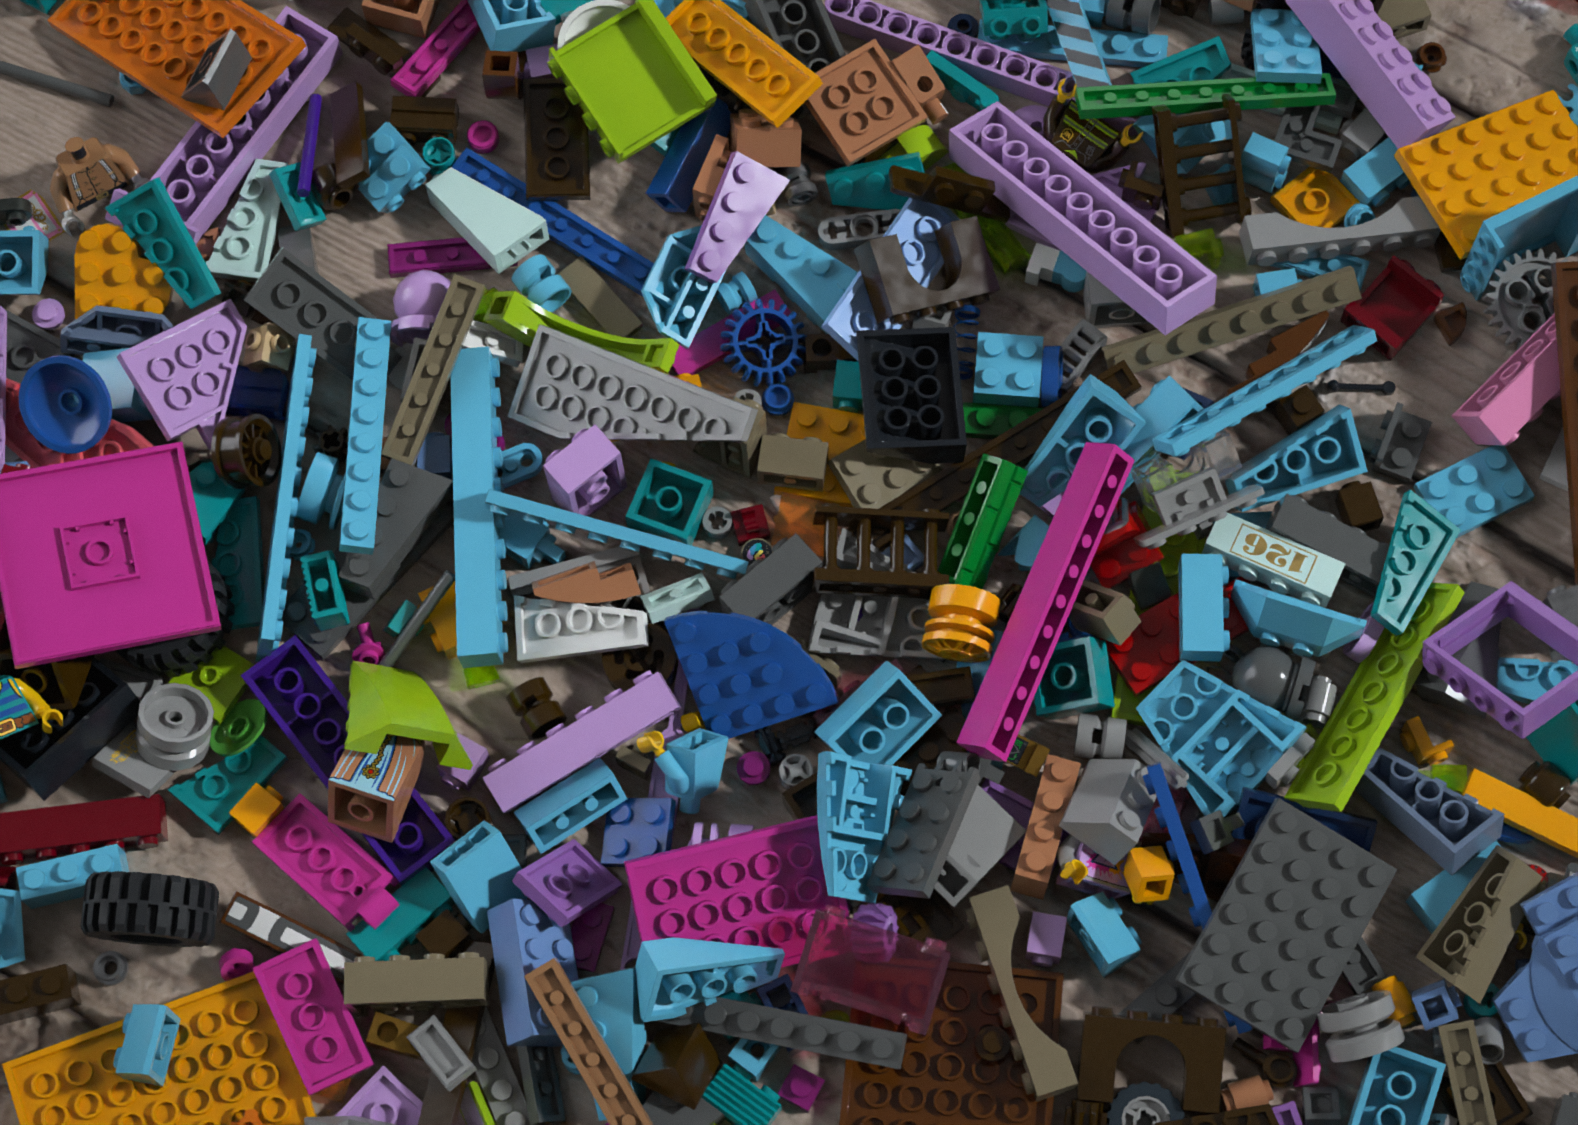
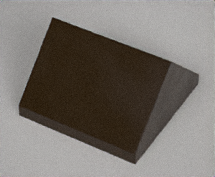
(679, 1064)

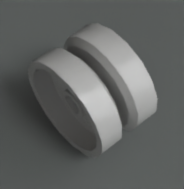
(174, 726)
(1360, 1026)

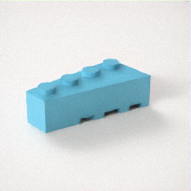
(514, 24)
(800, 268)
(1304, 460)
(616, 1013)

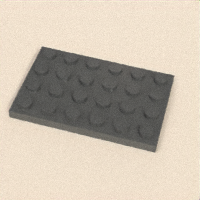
(1286, 925)

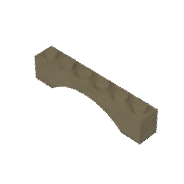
(1045, 1062)

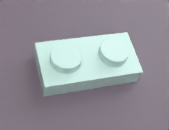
(677, 598)

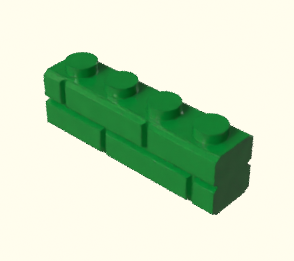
(982, 521)

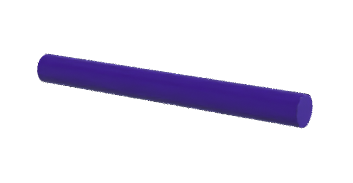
(309, 145)

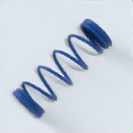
(967, 316)

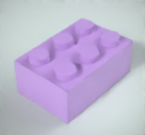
(585, 473)

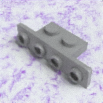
(1192, 502)

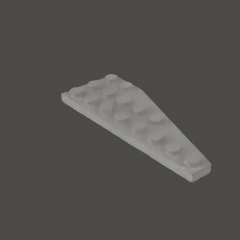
(580, 385)

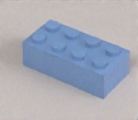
(522, 942)

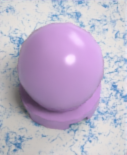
(417, 305)

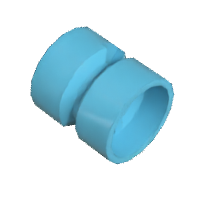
(538, 281)

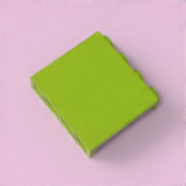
(632, 79)

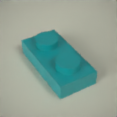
(302, 211)

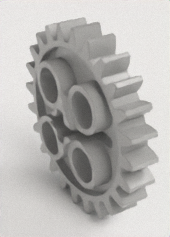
(1510, 312)

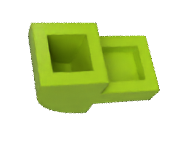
(921, 140)

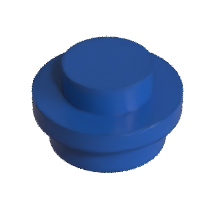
(777, 399)

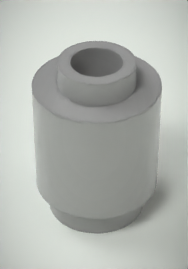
(1318, 701)

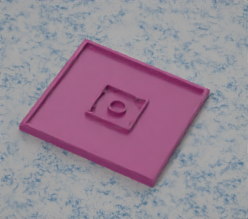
(102, 556)

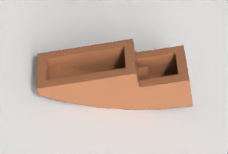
(587, 585)

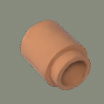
(1246, 1093)

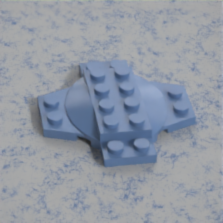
(1542, 997)

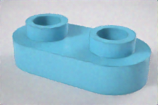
(512, 469)

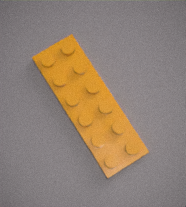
(743, 58)

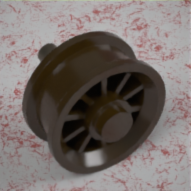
(244, 451)

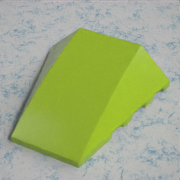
(400, 705)

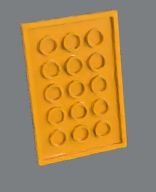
(1491, 164)

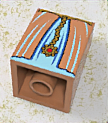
(374, 789)

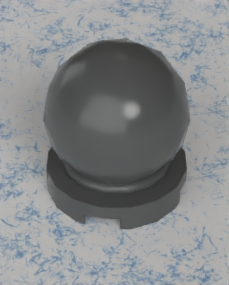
(1273, 678)

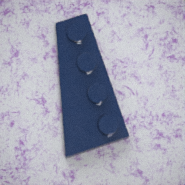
(1255, 805)

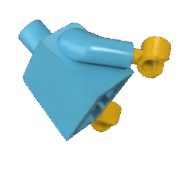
(690, 762)

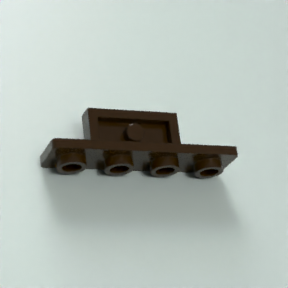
(371, 44)
(950, 190)

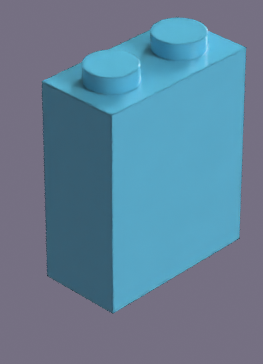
(125, 400)
(479, 873)

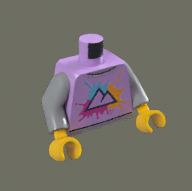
(1090, 872)

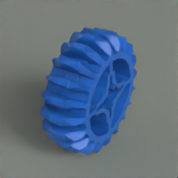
(750, 345)

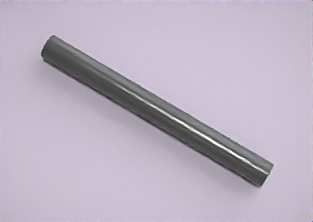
(56, 84)
(418, 619)

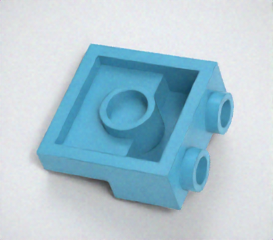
(393, 169)

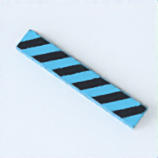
(1078, 43)

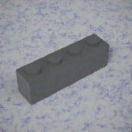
(1327, 535)

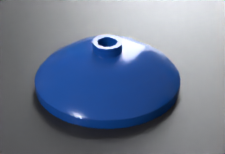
(51, 410)

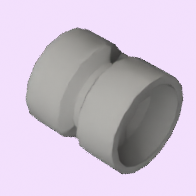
(1112, 737)

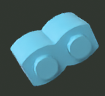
(1264, 163)

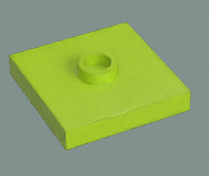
(218, 680)

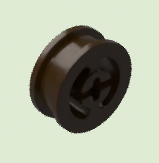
(660, 647)

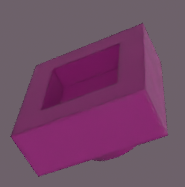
(801, 1088)

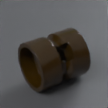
(534, 704)
(465, 815)

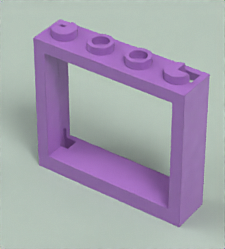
(1536, 618)

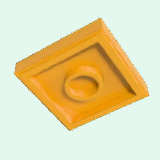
(1314, 199)

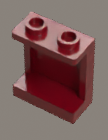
(1394, 306)

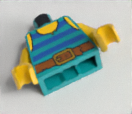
(22, 706)

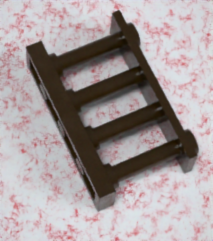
(1170, 155)
(863, 579)

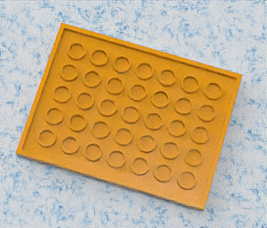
(224, 1064)

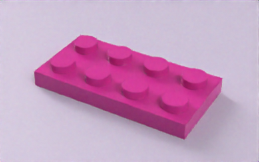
(313, 1016)

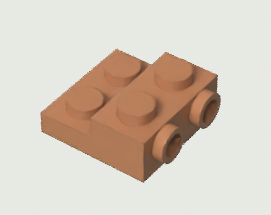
(710, 175)

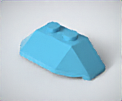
(675, 295)
(1293, 622)

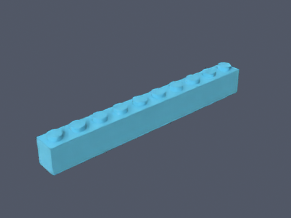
(475, 526)

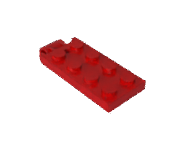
(1154, 644)

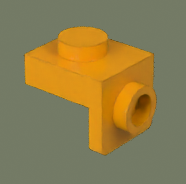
(1418, 742)

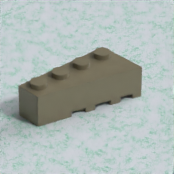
(1481, 924)
(415, 983)

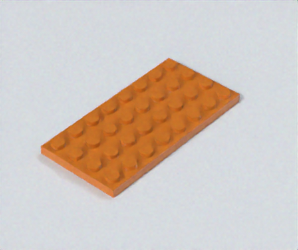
(165, 39)

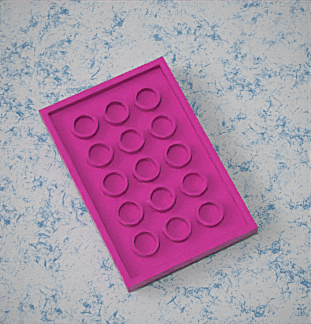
(735, 889)

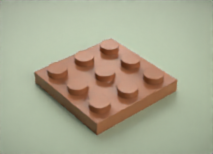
(863, 103)

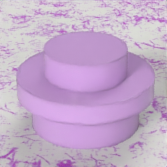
(48, 314)

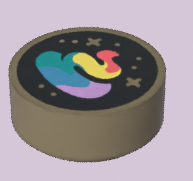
(755, 549)

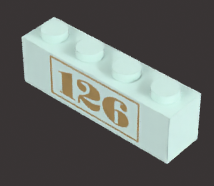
(1274, 560)

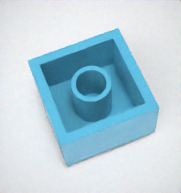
(1008, 369)

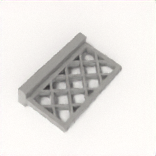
(604, 560)

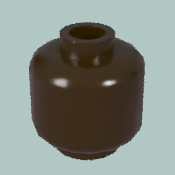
(326, 189)
(1545, 783)

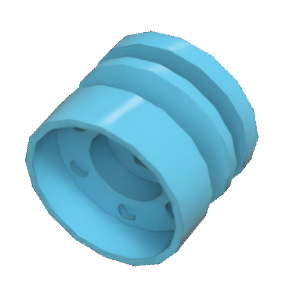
(322, 491)

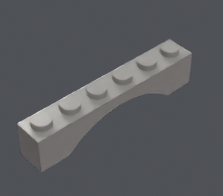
(1276, 238)

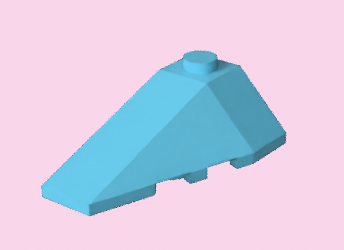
(691, 971)

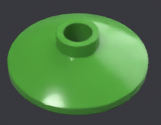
(239, 728)

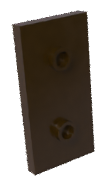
(554, 143)

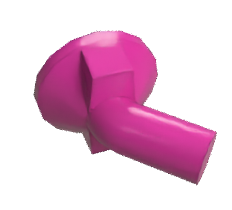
(368, 650)

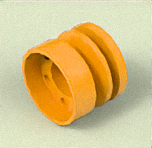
(961, 623)

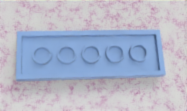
(923, 258)

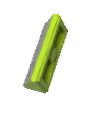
(474, 1106)

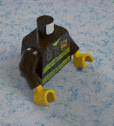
(1087, 142)

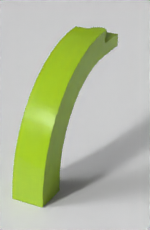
(521, 317)

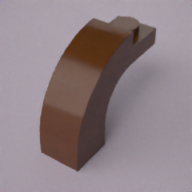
(504, 74)

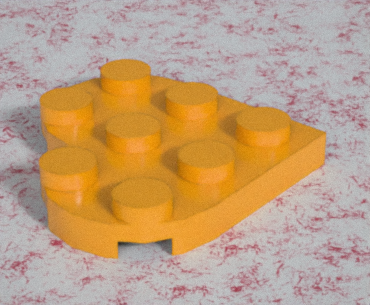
(115, 274)

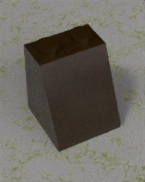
(56, 682)

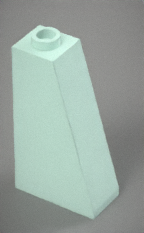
(486, 219)

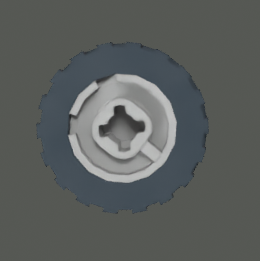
(1144, 1106)

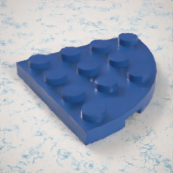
(746, 671)

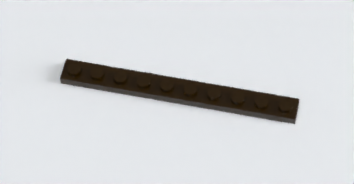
(1013, 445)

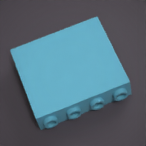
(1525, 226)

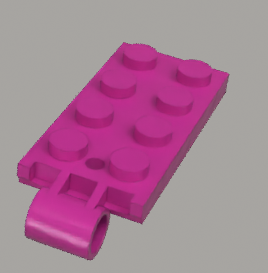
(328, 864)

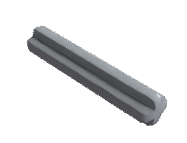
(1151, 754)

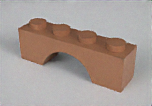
(1043, 828)

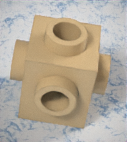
(268, 348)

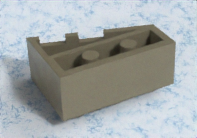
(738, 456)

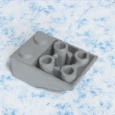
(979, 845)

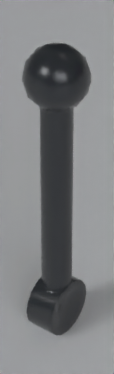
(1387, 388)

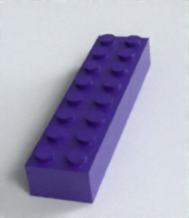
(314, 721)

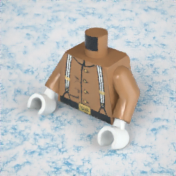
(88, 174)

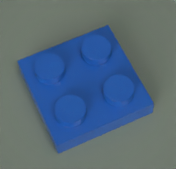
(637, 830)

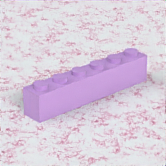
(581, 742)

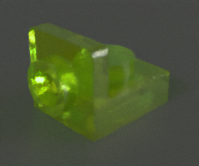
(1202, 243)

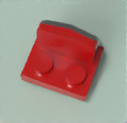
(1117, 550)

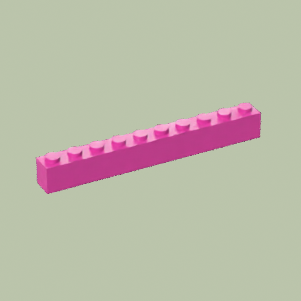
(1045, 601)

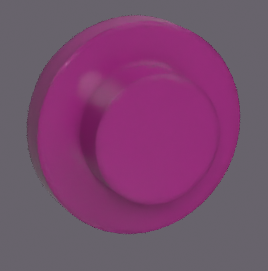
(753, 768)

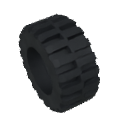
(188, 651)
(149, 909)

